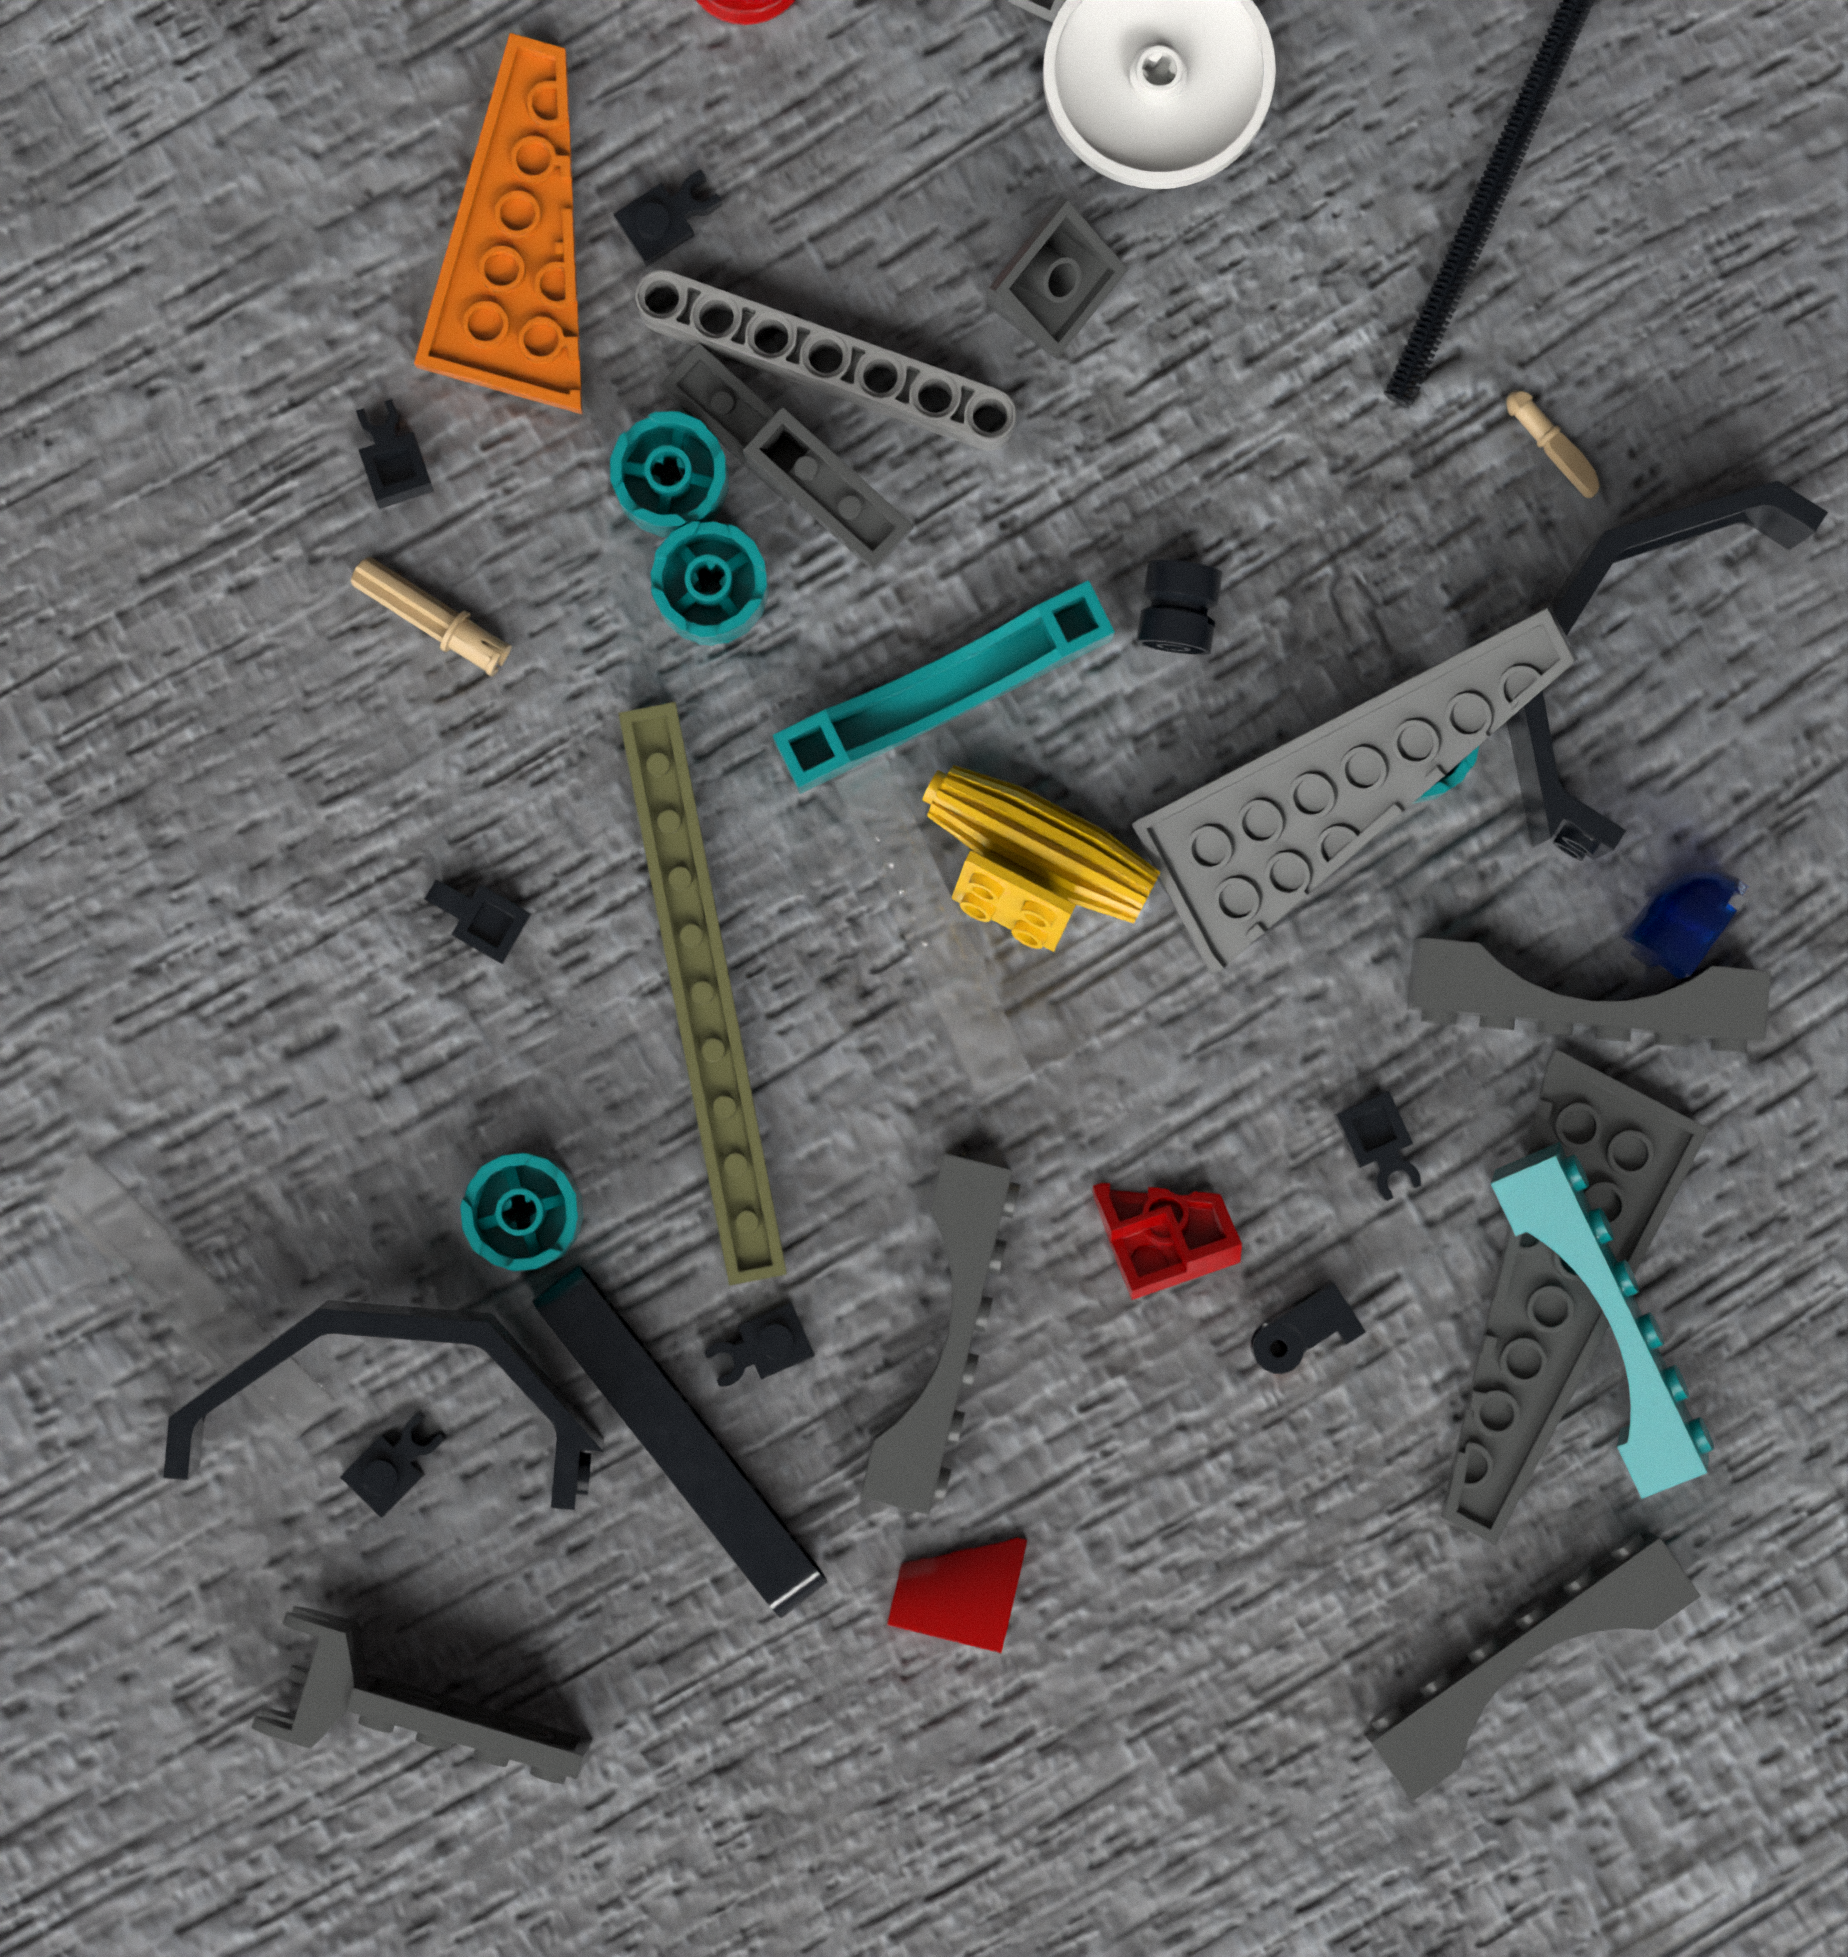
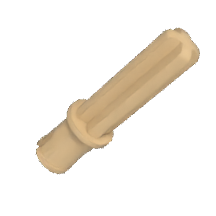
(430, 615)

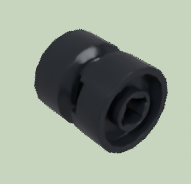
(1179, 607)

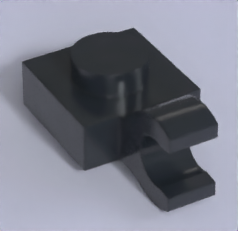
(485, 922)

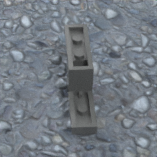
(787, 457)

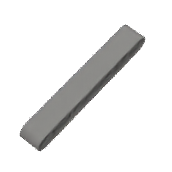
(805, 340)

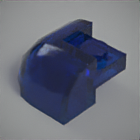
(1683, 919)

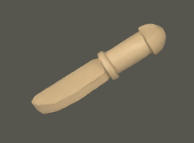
(1555, 444)

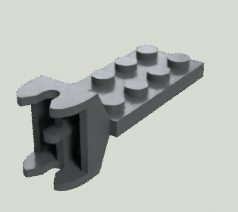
(341, 1684)

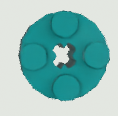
(652, 445)
(676, 584)
(495, 1192)

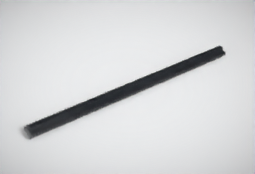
(1486, 200)

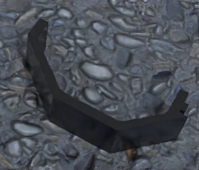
(1547, 806)
(405, 1323)

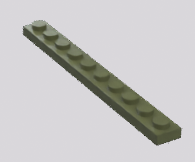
(702, 993)

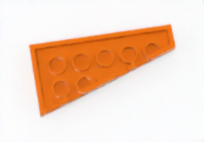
(510, 271)

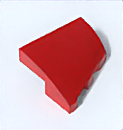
(1166, 1236)
(960, 1594)

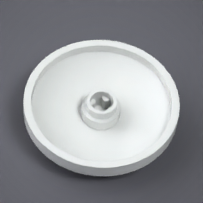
(1158, 85)

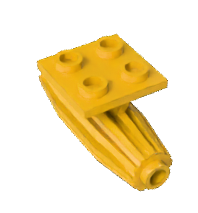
(1033, 858)

